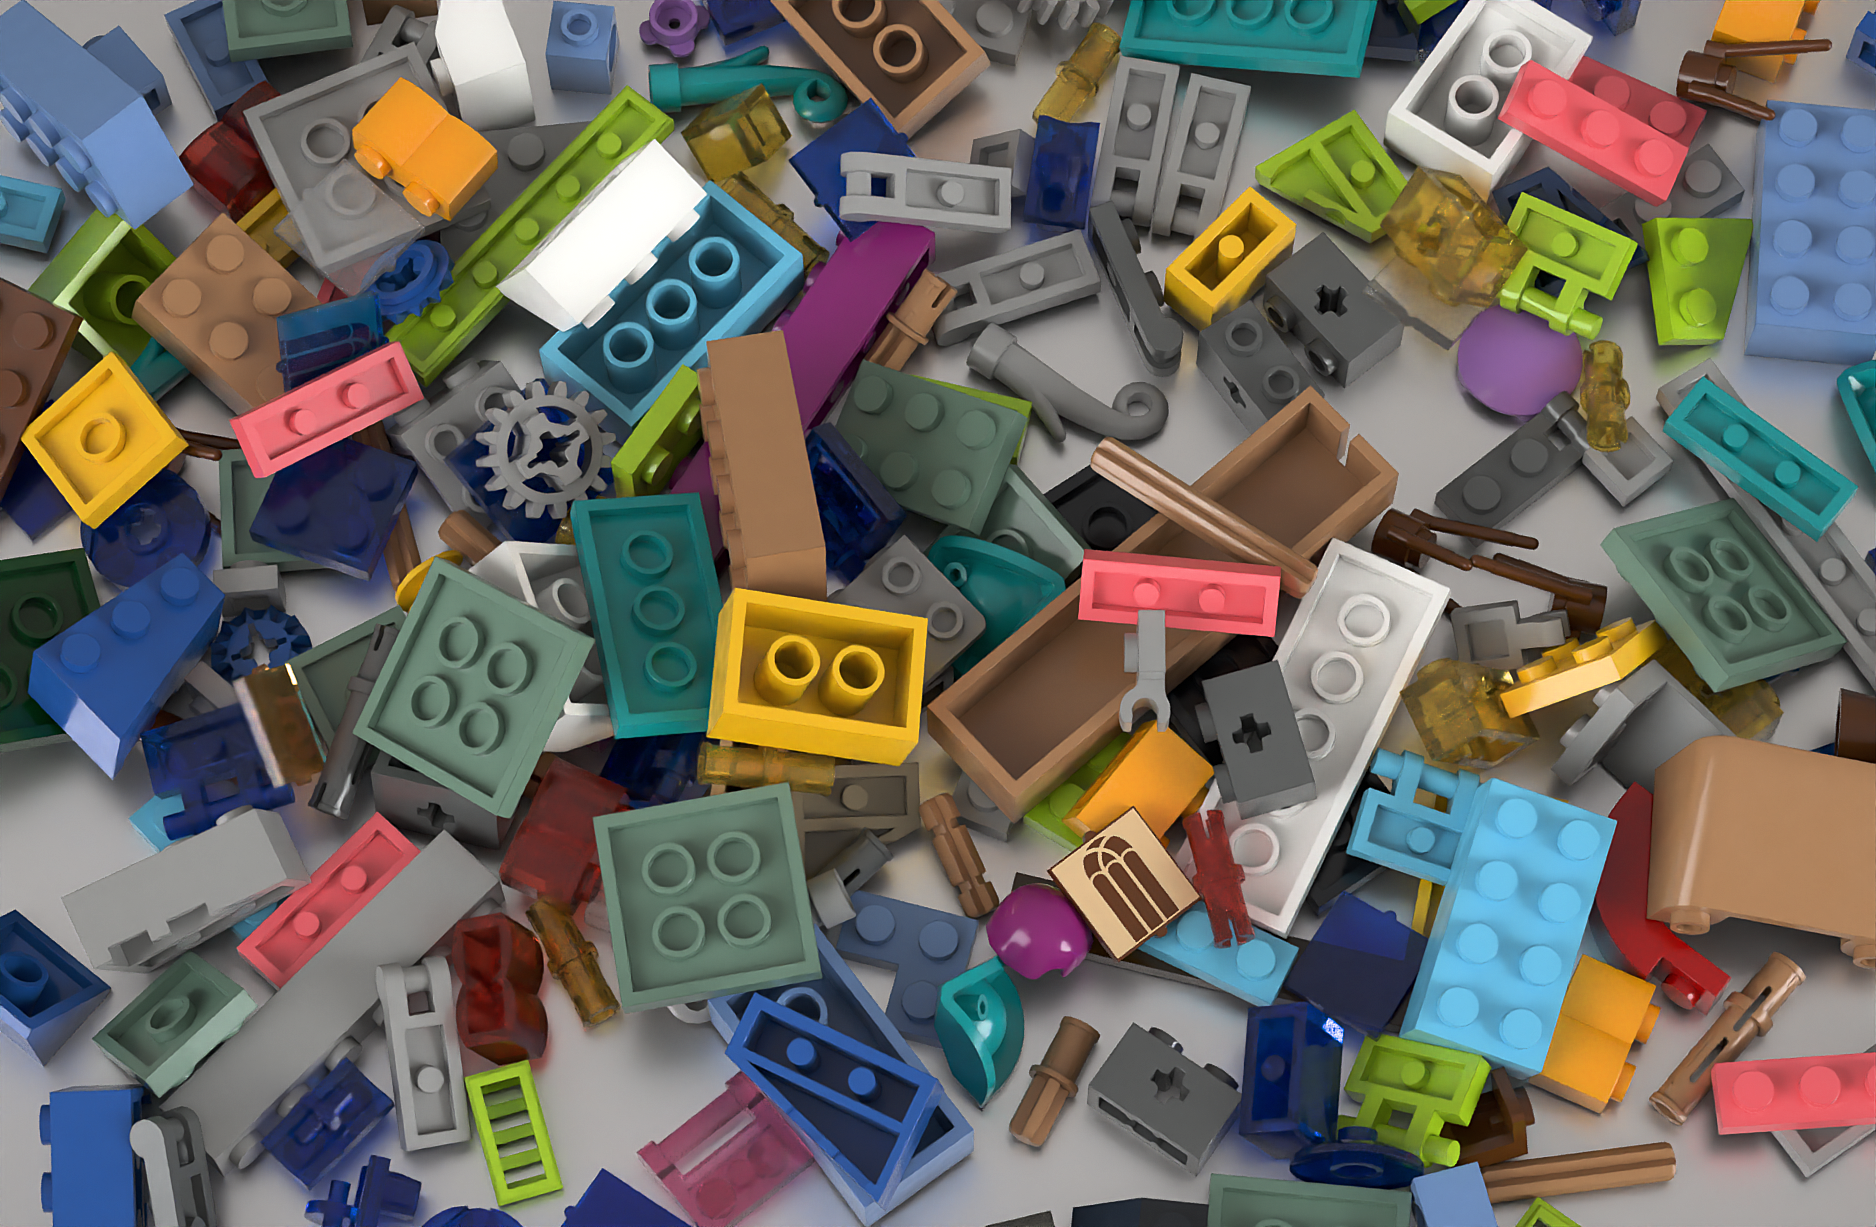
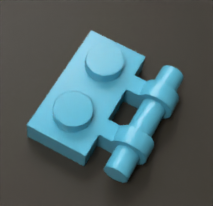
(1407, 834)

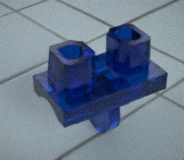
(1061, 174)
(327, 1124)
(376, 1193)

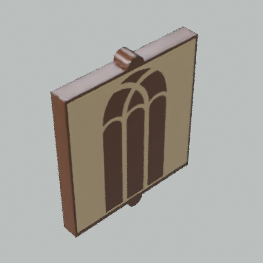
(1124, 884)

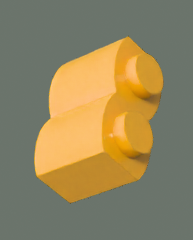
(424, 150)
(1594, 1034)

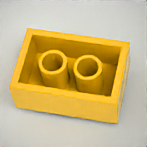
(817, 677)

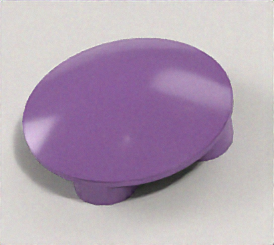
(1517, 362)

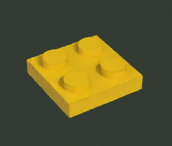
(103, 440)
(1578, 668)

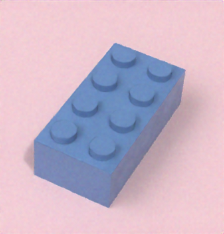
(84, 119)
(1813, 236)
(847, 1007)

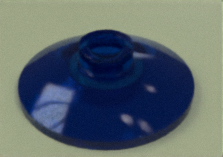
(1356, 1161)

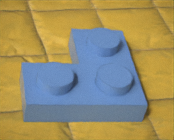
(203, 42)
(917, 944)

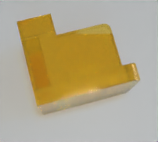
(736, 134)

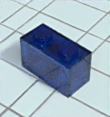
(1290, 1078)

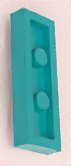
(1760, 459)

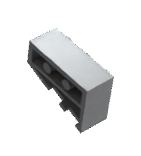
(187, 892)

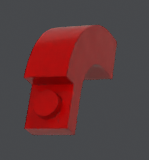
(1620, 913)

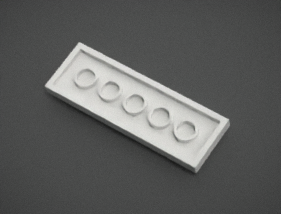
(1343, 671)

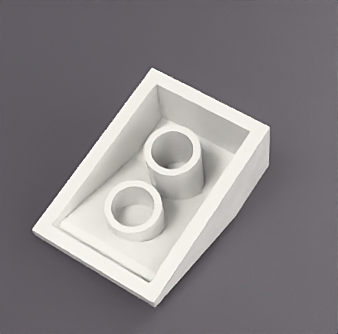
(481, 66)
(1454, 100)

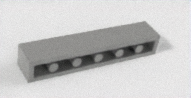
(331, 1002)

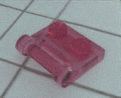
(740, 1171)

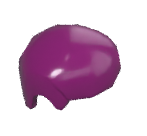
(1039, 931)

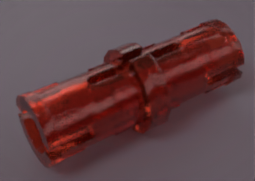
(1218, 879)

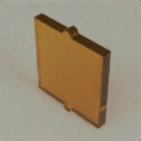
(281, 724)

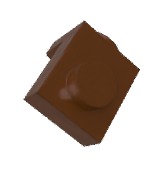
(1496, 1125)

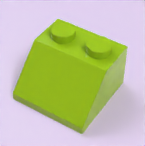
(100, 280)

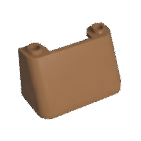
(1765, 841)

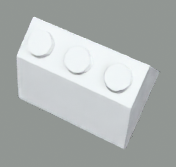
(606, 240)
(553, 582)

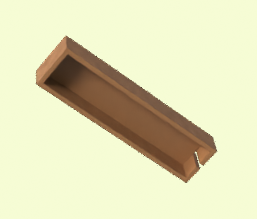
(1059, 681)

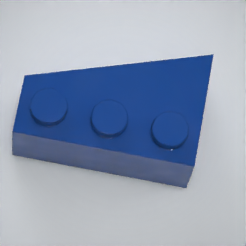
(126, 659)
(838, 1091)
(93, 1165)

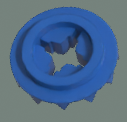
(415, 282)
(236, 639)

